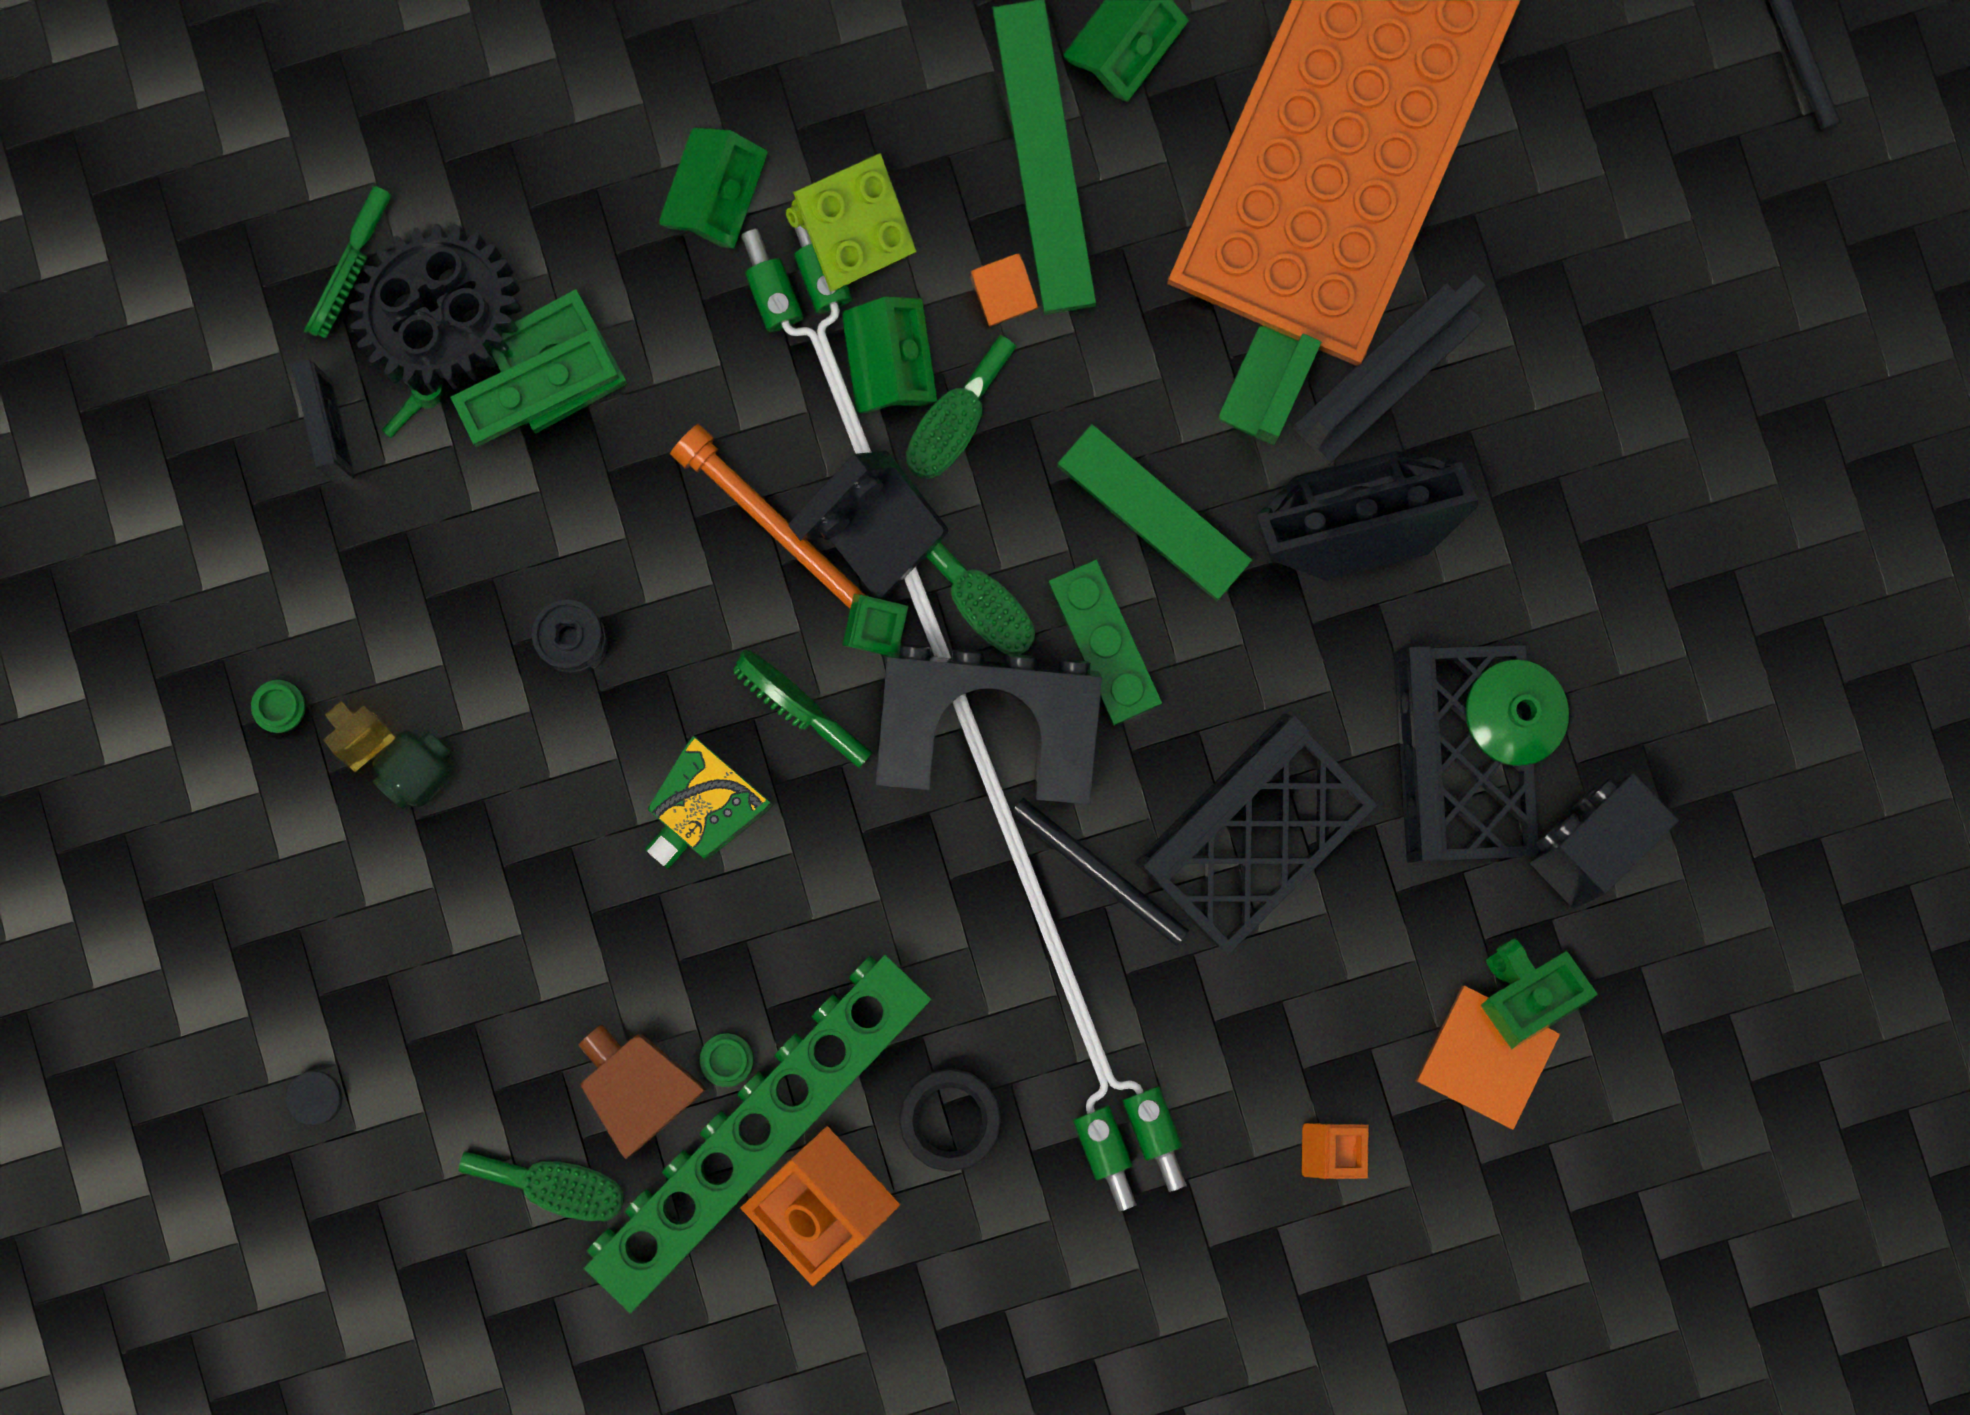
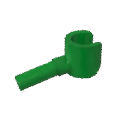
(411, 407)

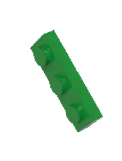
(534, 387)
(1105, 642)

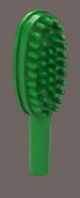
(348, 265)
(954, 417)
(985, 604)
(797, 704)
(553, 1185)

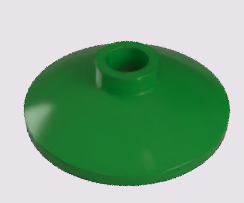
(1494, 717)

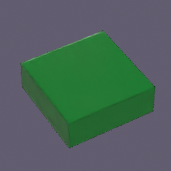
(875, 625)

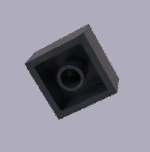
(1604, 841)

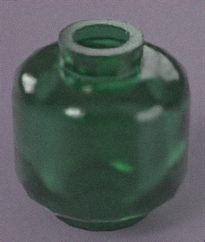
(412, 769)

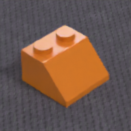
(820, 1206)

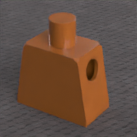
(635, 1088)

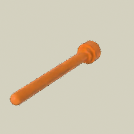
(697, 451)

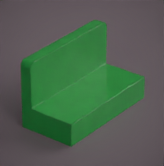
(1126, 42)
(713, 185)
(889, 354)
(1268, 383)

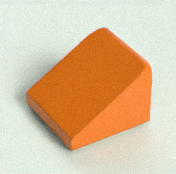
(1003, 289)
(1335, 1151)

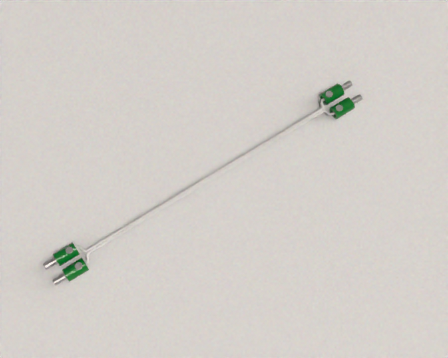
(1097, 1127)

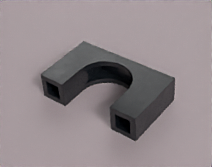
(924, 685)

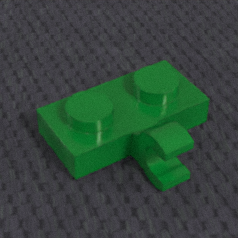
(1534, 995)

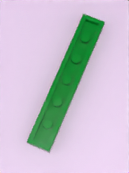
(1044, 157)

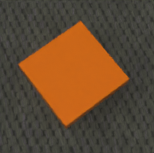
(1477, 1065)

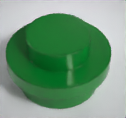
(278, 706)
(726, 1060)

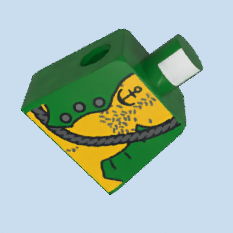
(702, 806)

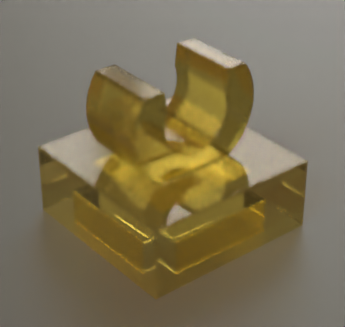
(356, 735)

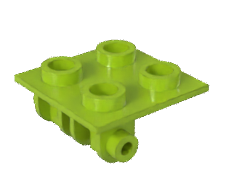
(852, 221)

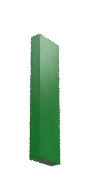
(1154, 512)

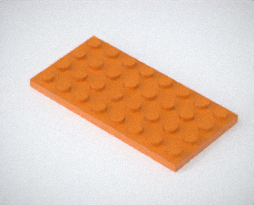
(1339, 163)

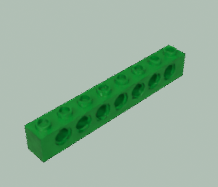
(633, 1279)

